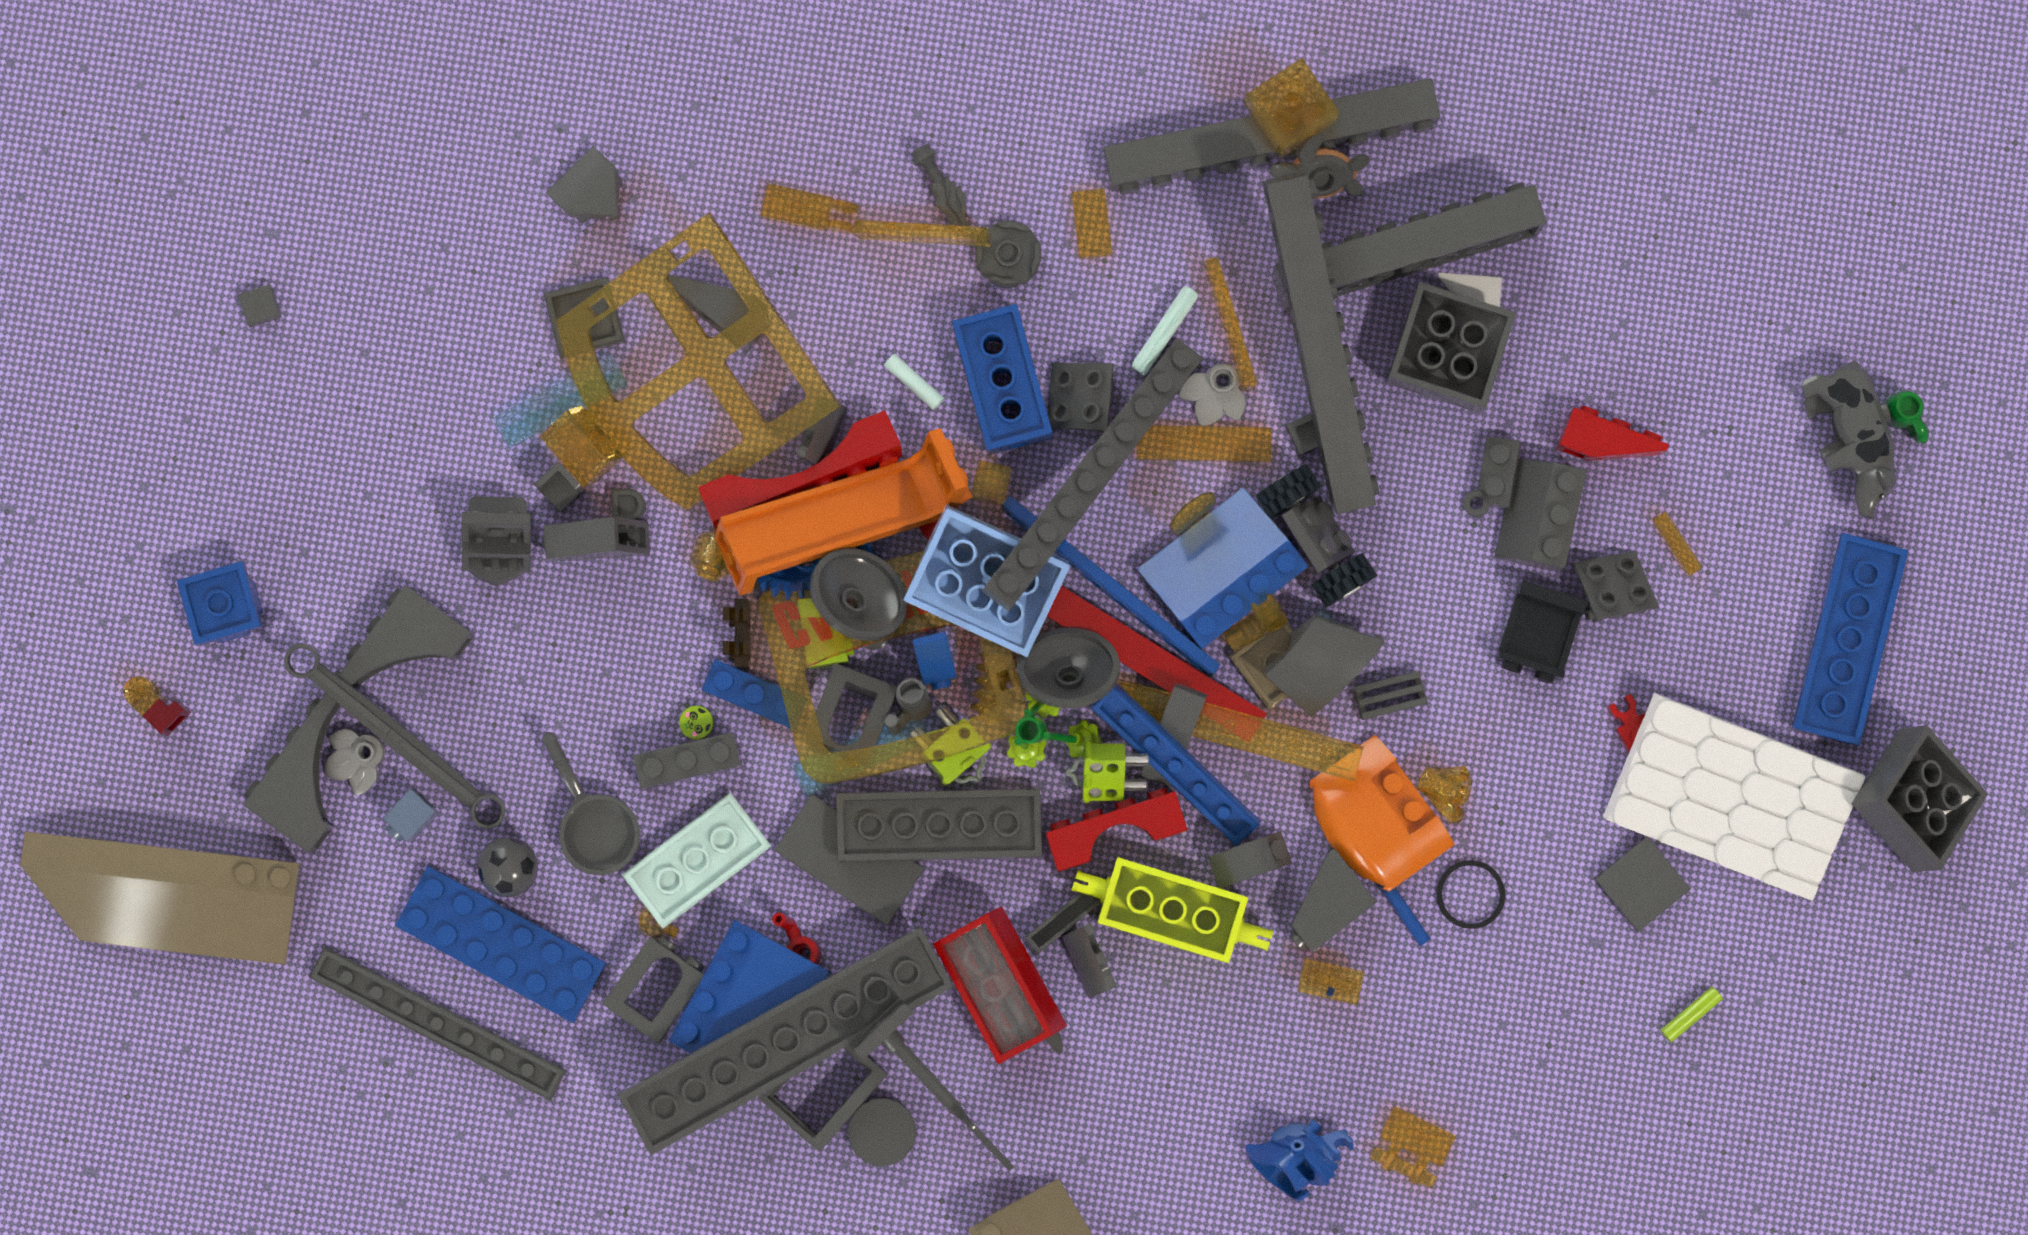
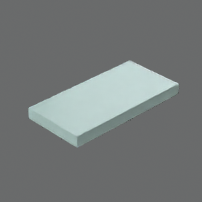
(696, 860)

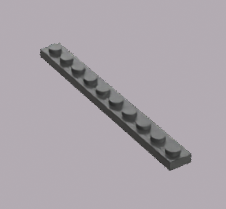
(1092, 475)

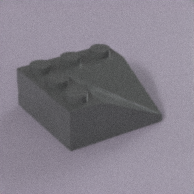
(1450, 347)
(1920, 799)

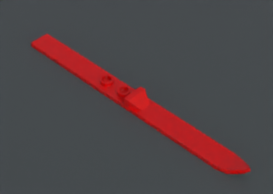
(1137, 651)

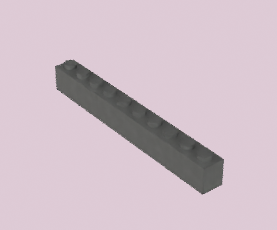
(1242, 141)
(1320, 342)

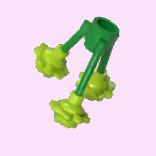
(1032, 735)

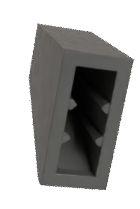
(596, 539)
(1329, 904)

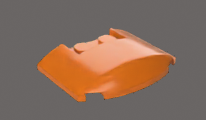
(1378, 819)

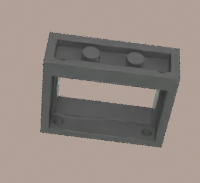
(821, 1139)

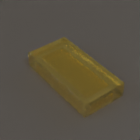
(1091, 223)

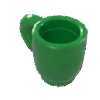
(1906, 413)

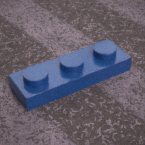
(746, 692)

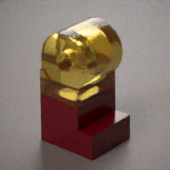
(146, 700)

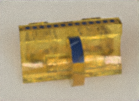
(1330, 981)

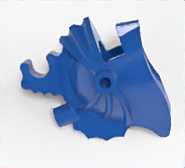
(1299, 1157)

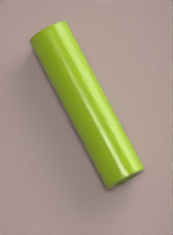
(1691, 1014)

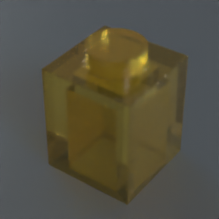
(991, 482)

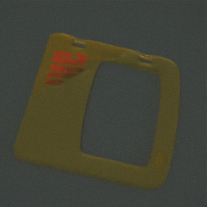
(803, 638)

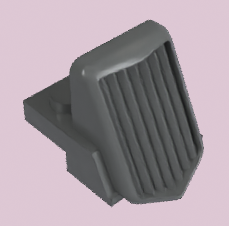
(496, 539)

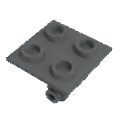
(1080, 396)
(1615, 586)

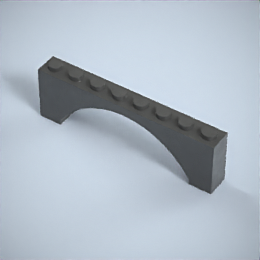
(290, 789)

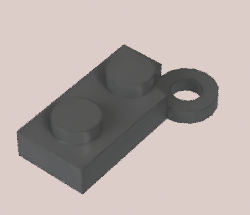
(1496, 476)

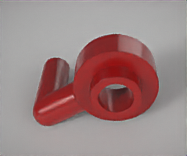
(797, 942)

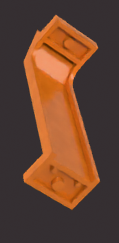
(842, 513)

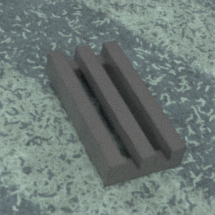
(1419, 688)

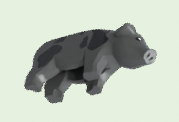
(1860, 431)

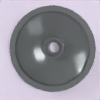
(867, 585)
(1069, 668)

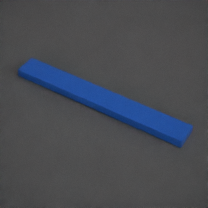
(1119, 594)

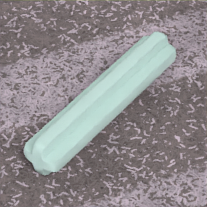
(1164, 330)

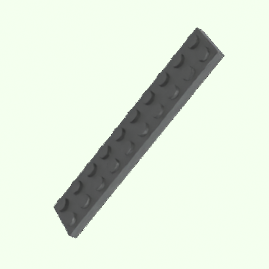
(782, 1041)

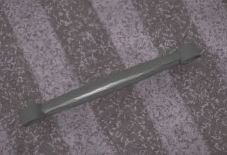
(395, 735)

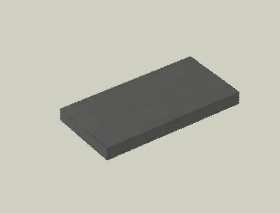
(872, 886)

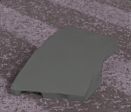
(1321, 662)

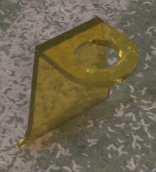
(1192, 512)

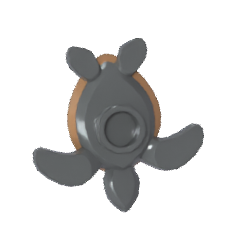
(1327, 167)

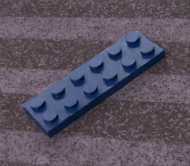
(1850, 639)
(501, 944)

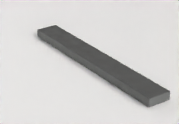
(437, 1023)

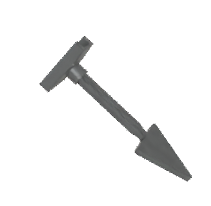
(884, 1032)

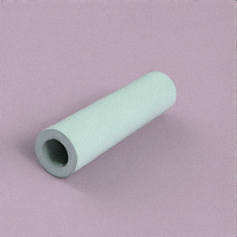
(914, 382)

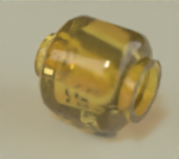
(707, 558)

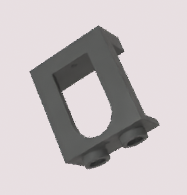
(862, 684)
(650, 952)

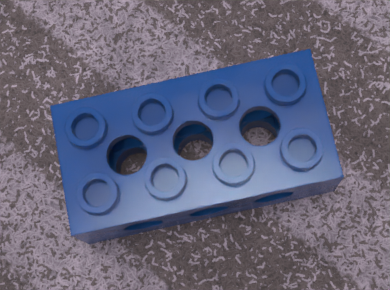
(1015, 360)

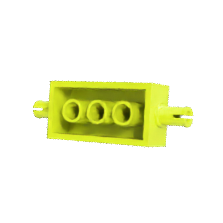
(1172, 910)

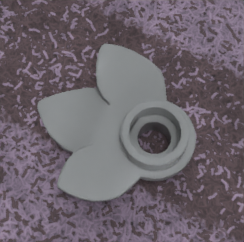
(1213, 399)
(350, 761)

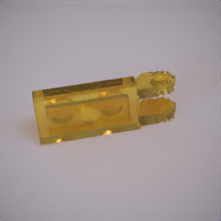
(805, 209)

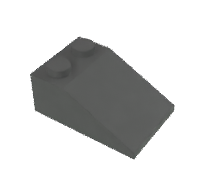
(714, 304)

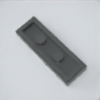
(1179, 721)

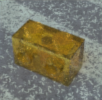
(582, 446)

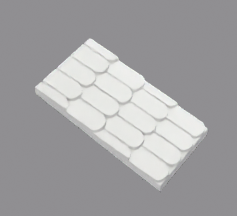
(1733, 796)

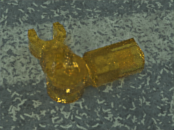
(1268, 618)

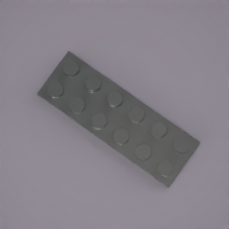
(938, 825)

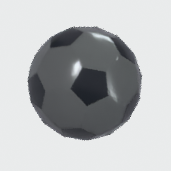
(507, 867)

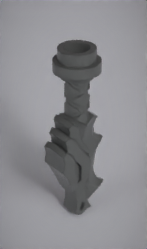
(948, 196)

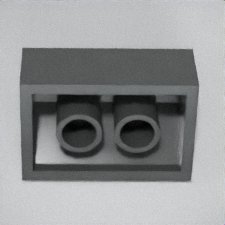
(1541, 515)

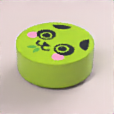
(696, 722)

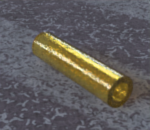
(1677, 543)

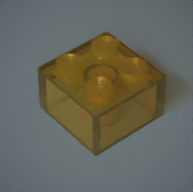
(1291, 107)

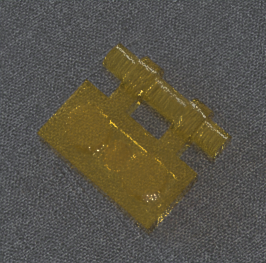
(1417, 1137)

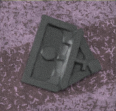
(589, 188)

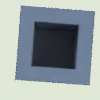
(410, 816)

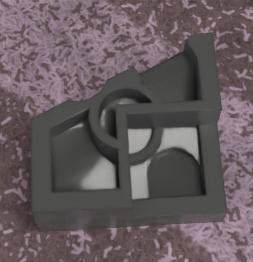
(821, 437)
(1089, 961)

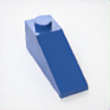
(935, 661)

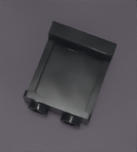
(1540, 632)

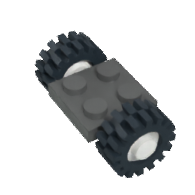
(1317, 534)

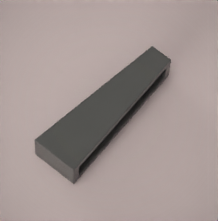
(1060, 922)

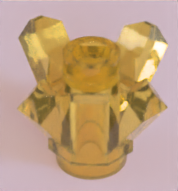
(1447, 790)

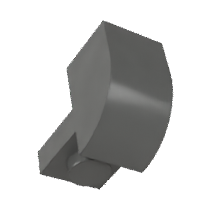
(1249, 860)

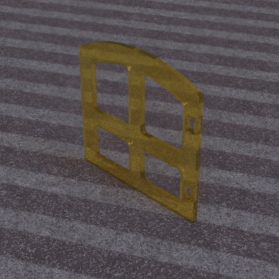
(703, 358)

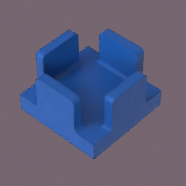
(221, 604)

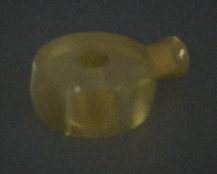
(654, 930)

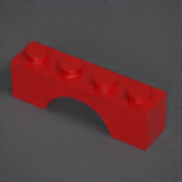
(1158, 817)

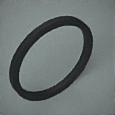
(1497, 878)

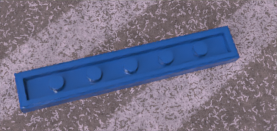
(1176, 765)

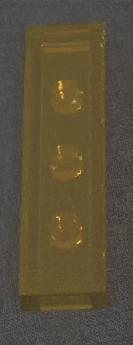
(922, 233)
(1230, 324)
(1205, 444)

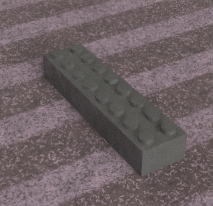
(1430, 240)

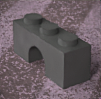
(688, 761)

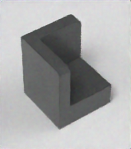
(559, 487)

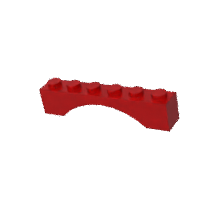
(867, 446)

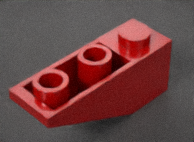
(1599, 439)

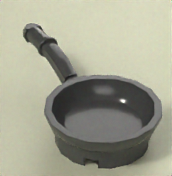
(597, 830)

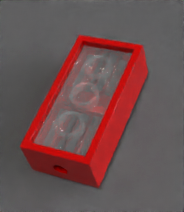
(1000, 985)

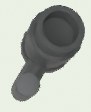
(913, 704)

